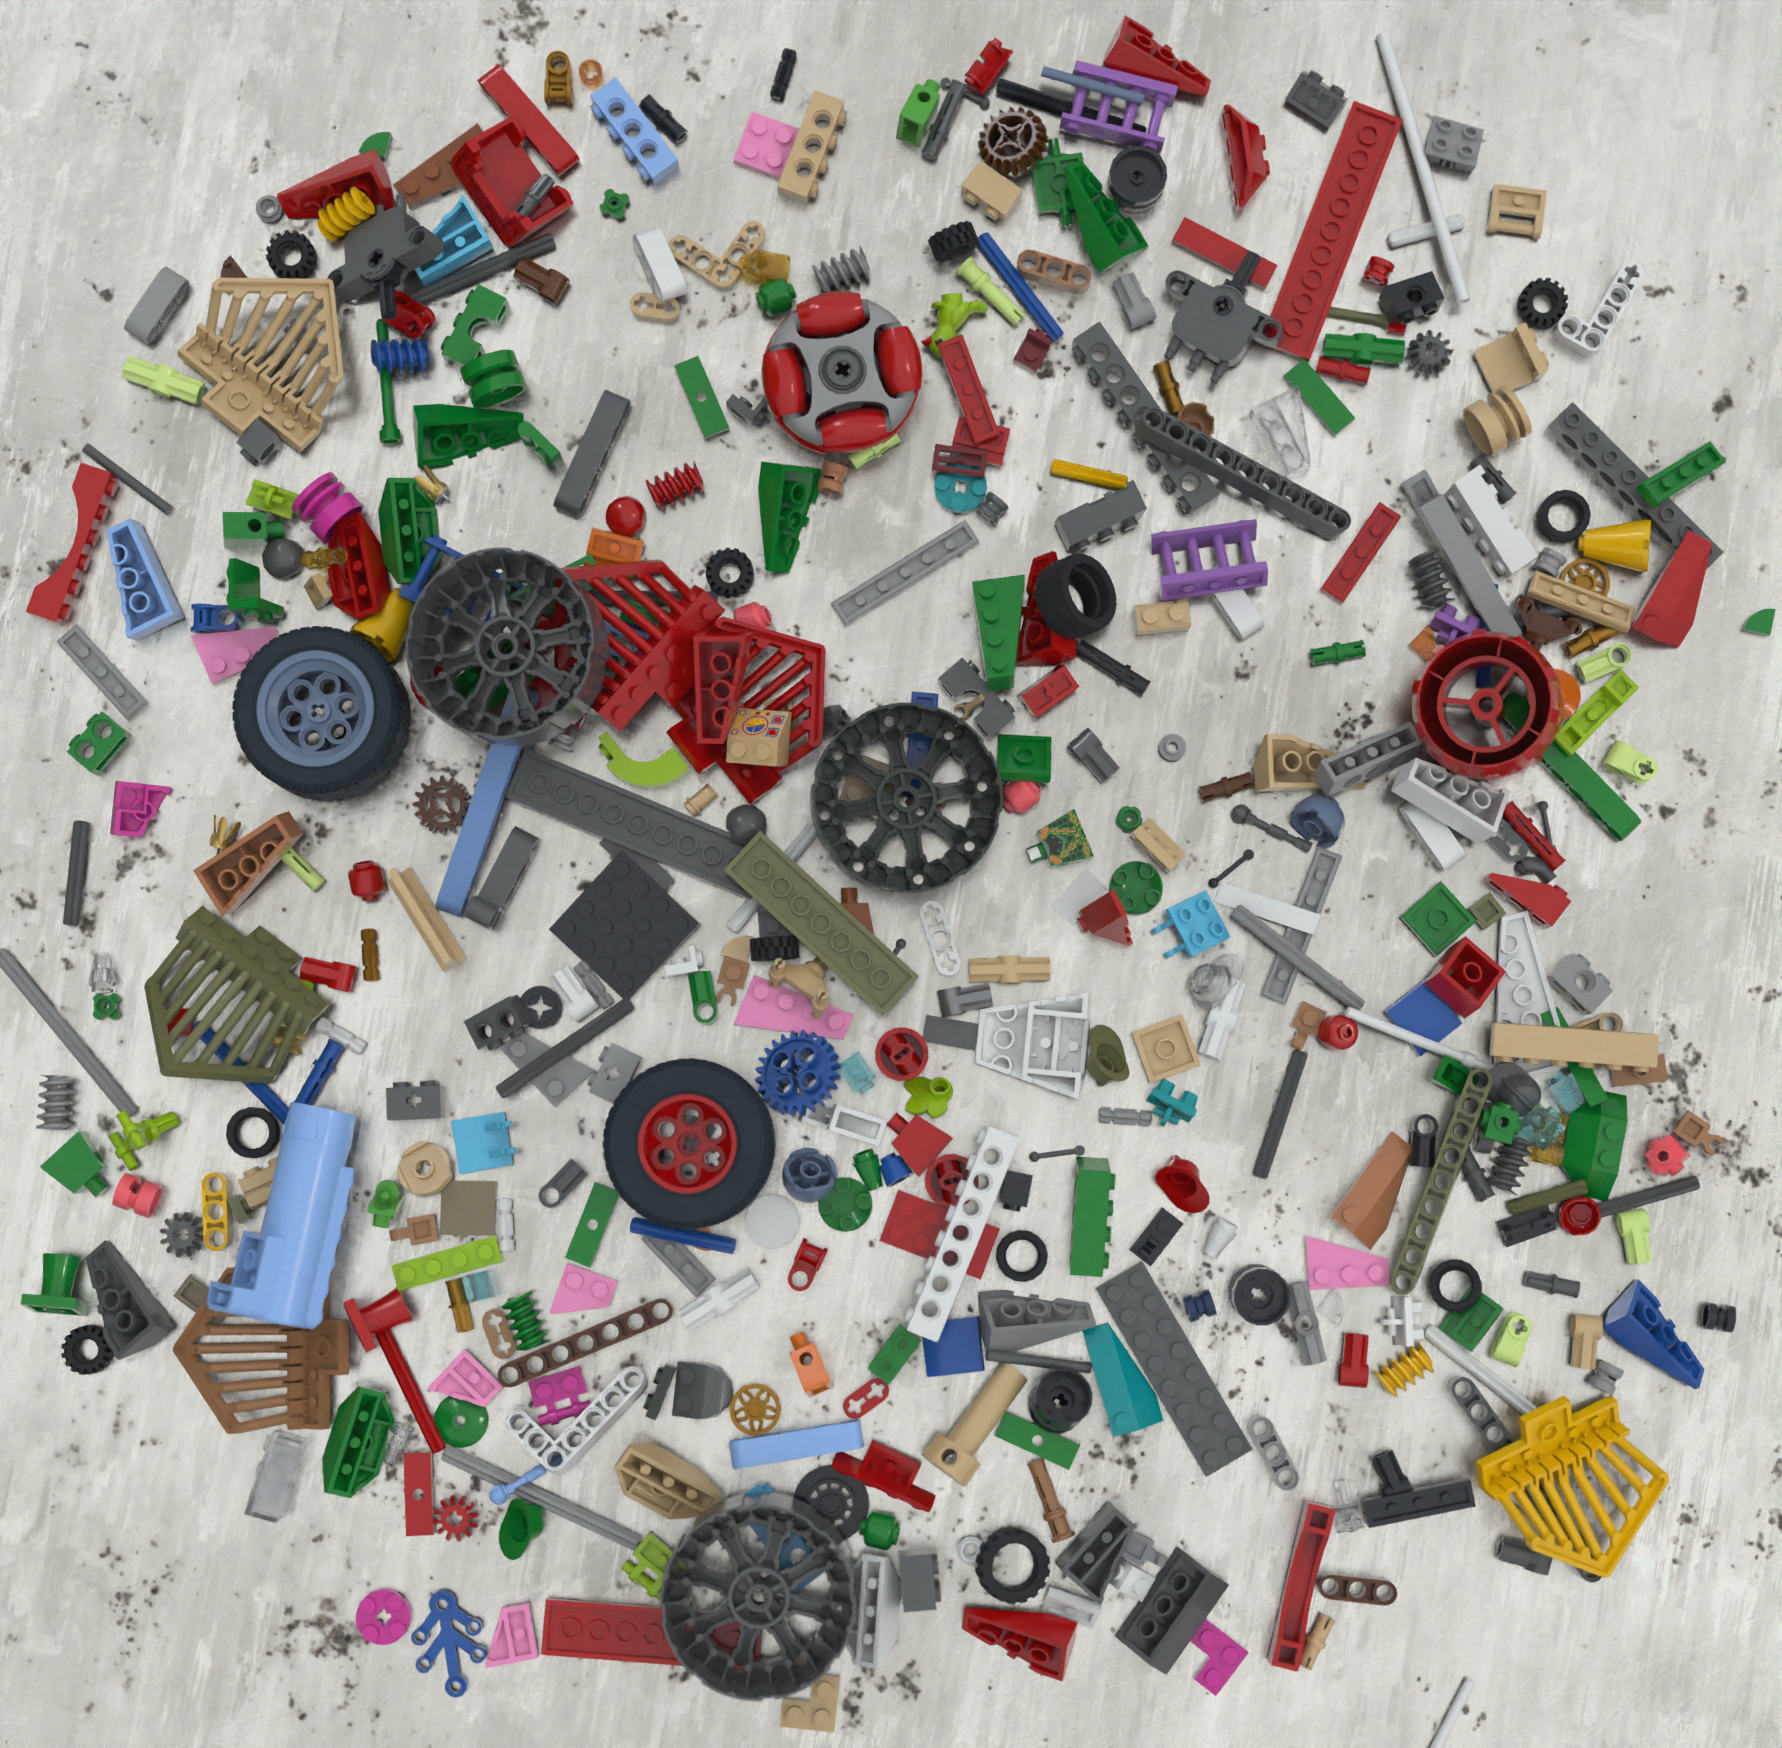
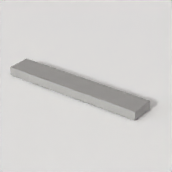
(1468, 567)
(905, 573)
(1311, 898)

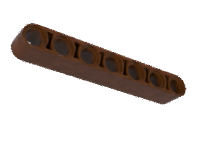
(574, 1349)

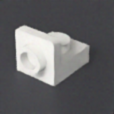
(680, 967)

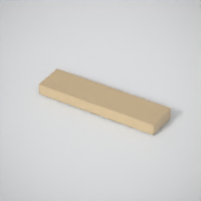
(1581, 601)

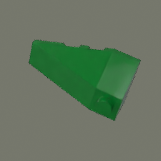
(784, 505)

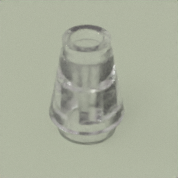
(102, 975)
(398, 1440)

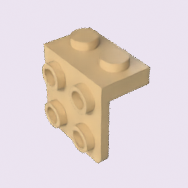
(1512, 360)

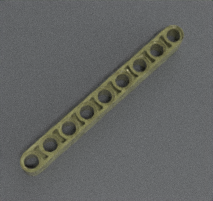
(1432, 1191)

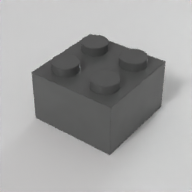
(917, 1579)

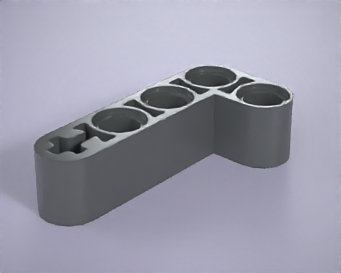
(502, 879)

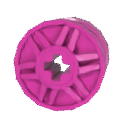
(325, 505)

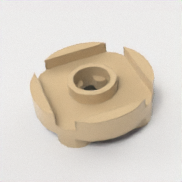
(410, 1165)

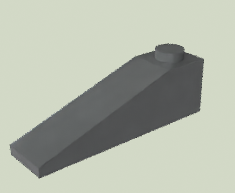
(128, 1309)

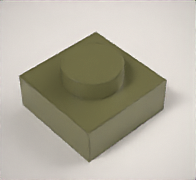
(1486, 911)
(240, 1209)

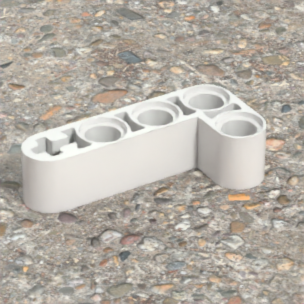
(1606, 307)

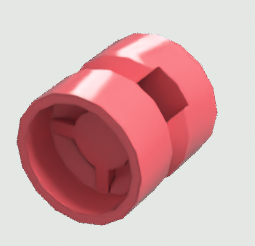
(137, 1195)

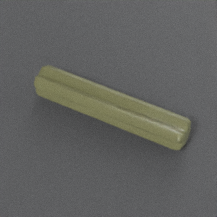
(1547, 1197)

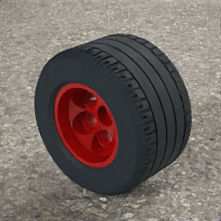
(635, 1140)

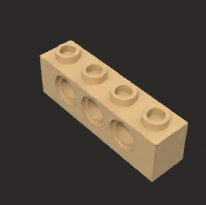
(820, 108)

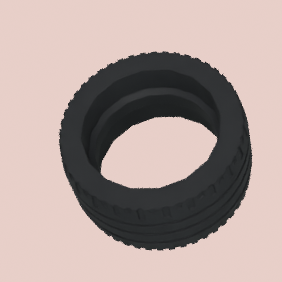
(1095, 591)

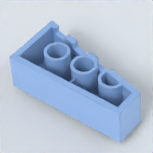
(143, 588)

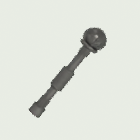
(1242, 813)

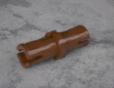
(1226, 787)

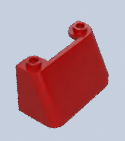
(497, 175)

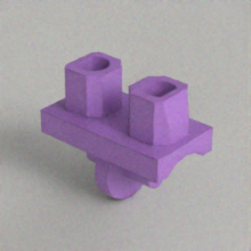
(1451, 628)

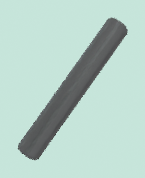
(76, 873)
(1649, 1196)

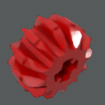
(450, 1525)

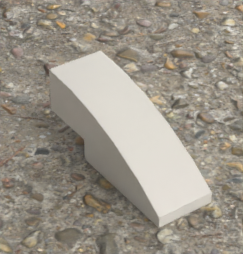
(846, 1122)

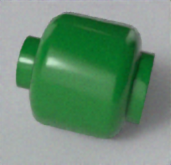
(775, 297)
(880, 1530)

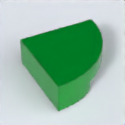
(378, 141)
(1760, 622)

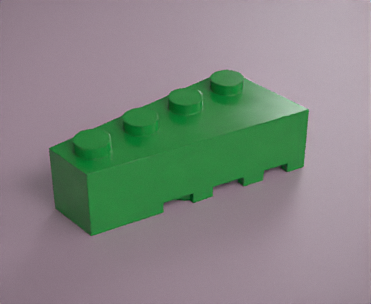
(998, 619)
(1090, 1217)

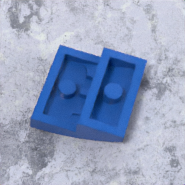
(1423, 1014)
(957, 1349)

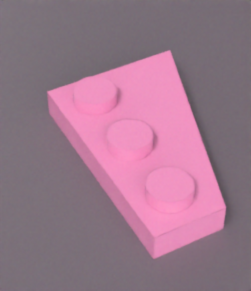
(229, 652)
(1342, 1267)

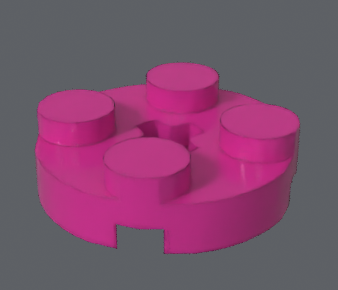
(370, 1607)

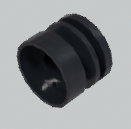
(1272, 1303)
(1073, 1395)

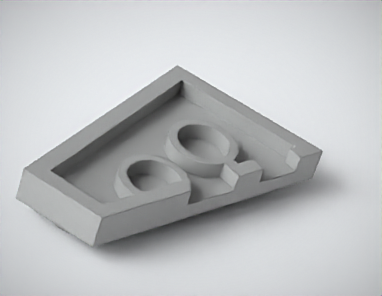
(555, 1082)

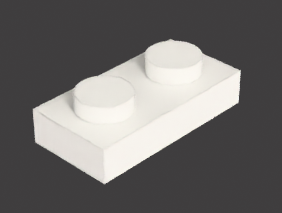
(1071, 1606)

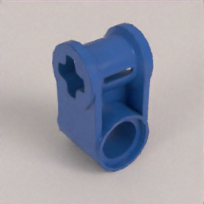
(210, 619)

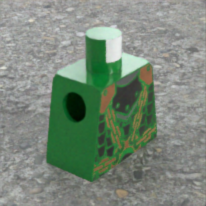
(1061, 842)

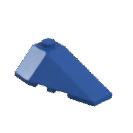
(1643, 1330)

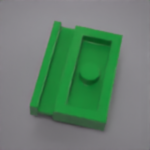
(1472, 1325)

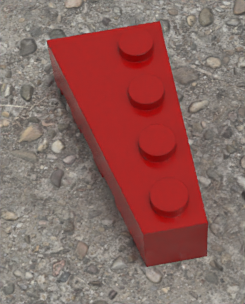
(719, 678)

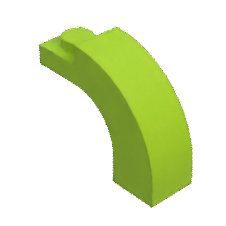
(650, 774)

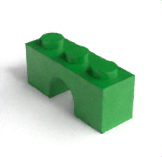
(481, 307)

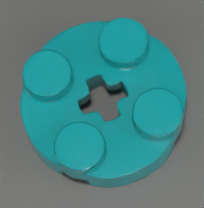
(959, 501)

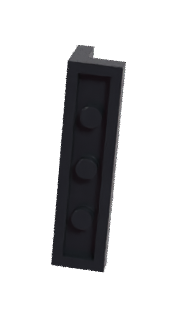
(1418, 1503)

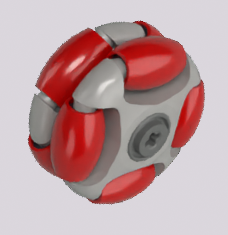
(869, 331)

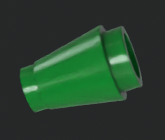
(868, 1168)

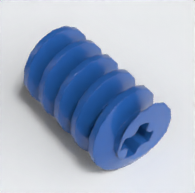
(399, 355)

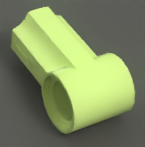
(1602, 663)
(1634, 1229)

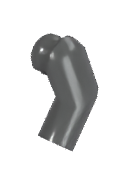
(1538, 866)

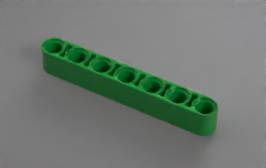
(1577, 776)

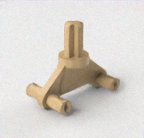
(806, 979)

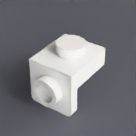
(1131, 1580)

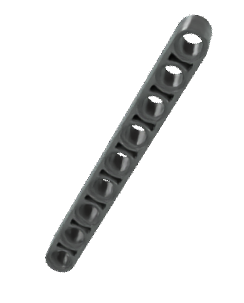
(1255, 473)
(1482, 1425)

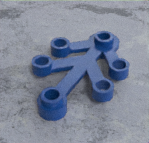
(448, 1638)

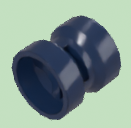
(1197, 1306)

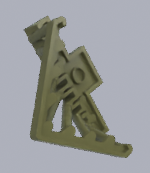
(254, 965)

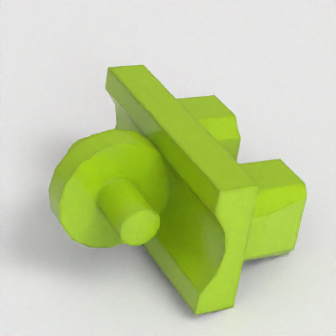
(271, 499)

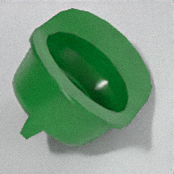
(519, 1527)

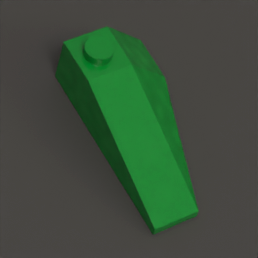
(1104, 229)
(455, 431)

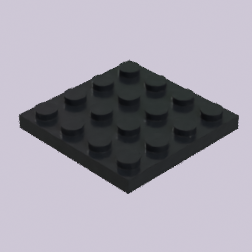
(624, 926)

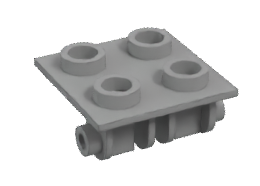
(1453, 143)

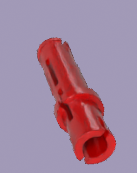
(1553, 860)

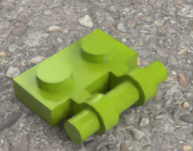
(655, 1556)

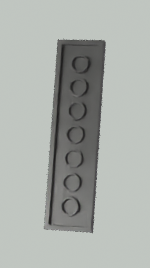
(1173, 1368)

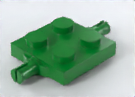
(1051, 183)

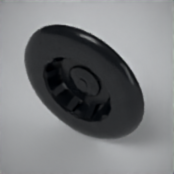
(832, 1502)

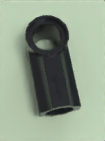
(1423, 1144)
(1390, 1473)

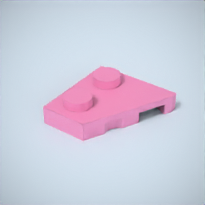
(467, 1381)

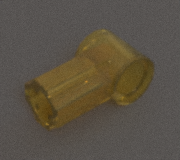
(1554, 1153)

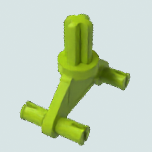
(138, 1133)

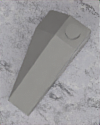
(1021, 1322)

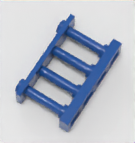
(414, 589)

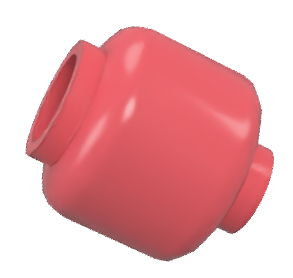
(754, 614)
(1021, 795)

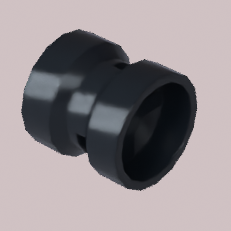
(1719, 1317)

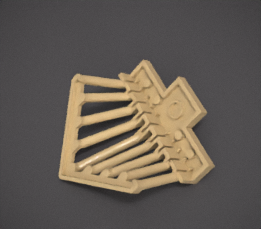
(248, 392)

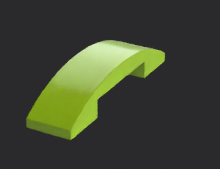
(1595, 712)

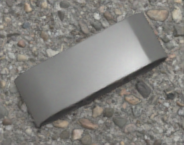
(156, 305)
(1282, 1462)

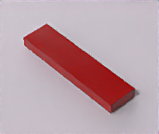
(1220, 251)
(968, 389)
(1360, 553)

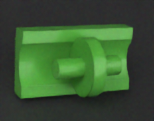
(385, 1203)

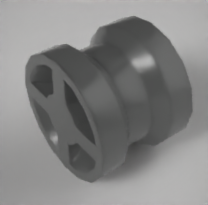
(992, 508)

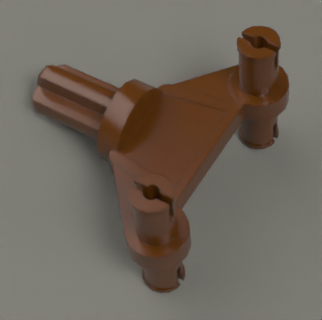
(1542, 626)

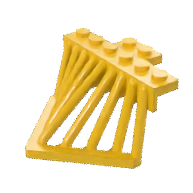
(1548, 1446)

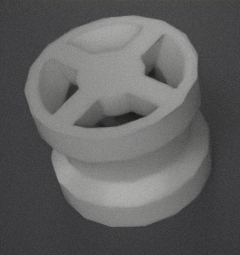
(1550, 562)

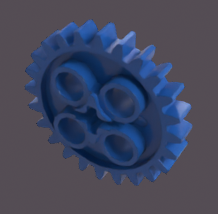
(820, 1067)

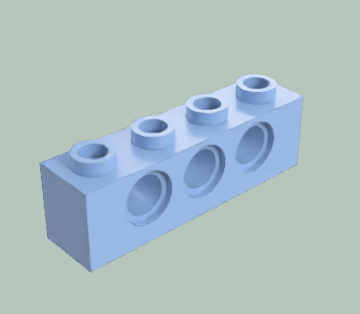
(614, 96)

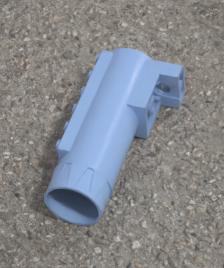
(288, 1265)

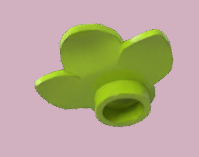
(926, 1096)

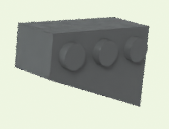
(1096, 1551)

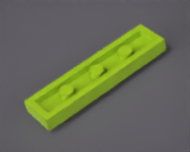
(447, 1263)

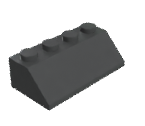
(1172, 1611)

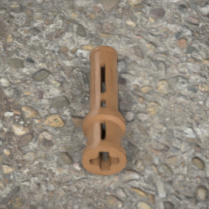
(1053, 1511)

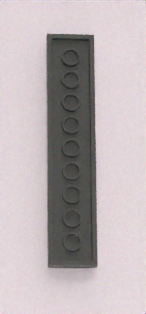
(625, 819)

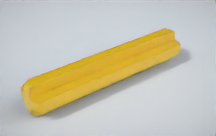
(1088, 474)

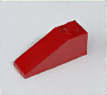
(1540, 899)

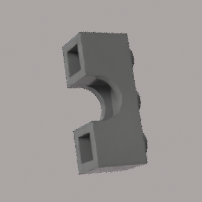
(964, 679)

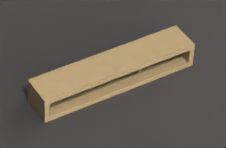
(1574, 1045)

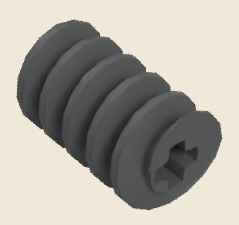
(1430, 579)
(1510, 1164)

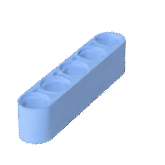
(796, 1444)

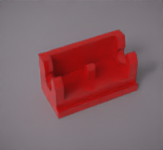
(1048, 690)

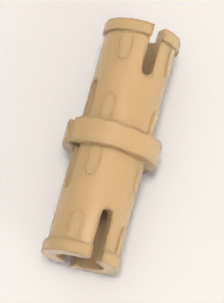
(1316, 1641)

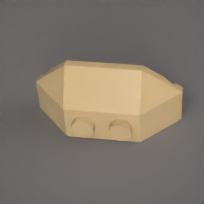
(665, 1482)

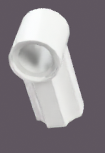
(576, 998)

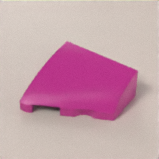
(135, 806)

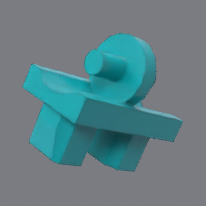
(1170, 1108)

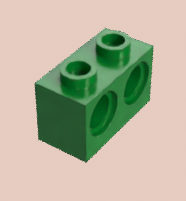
(103, 747)
(894, 1354)

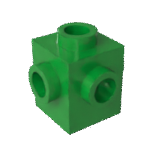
(1492, 1130)

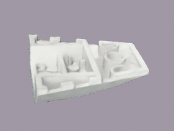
(1038, 1041)

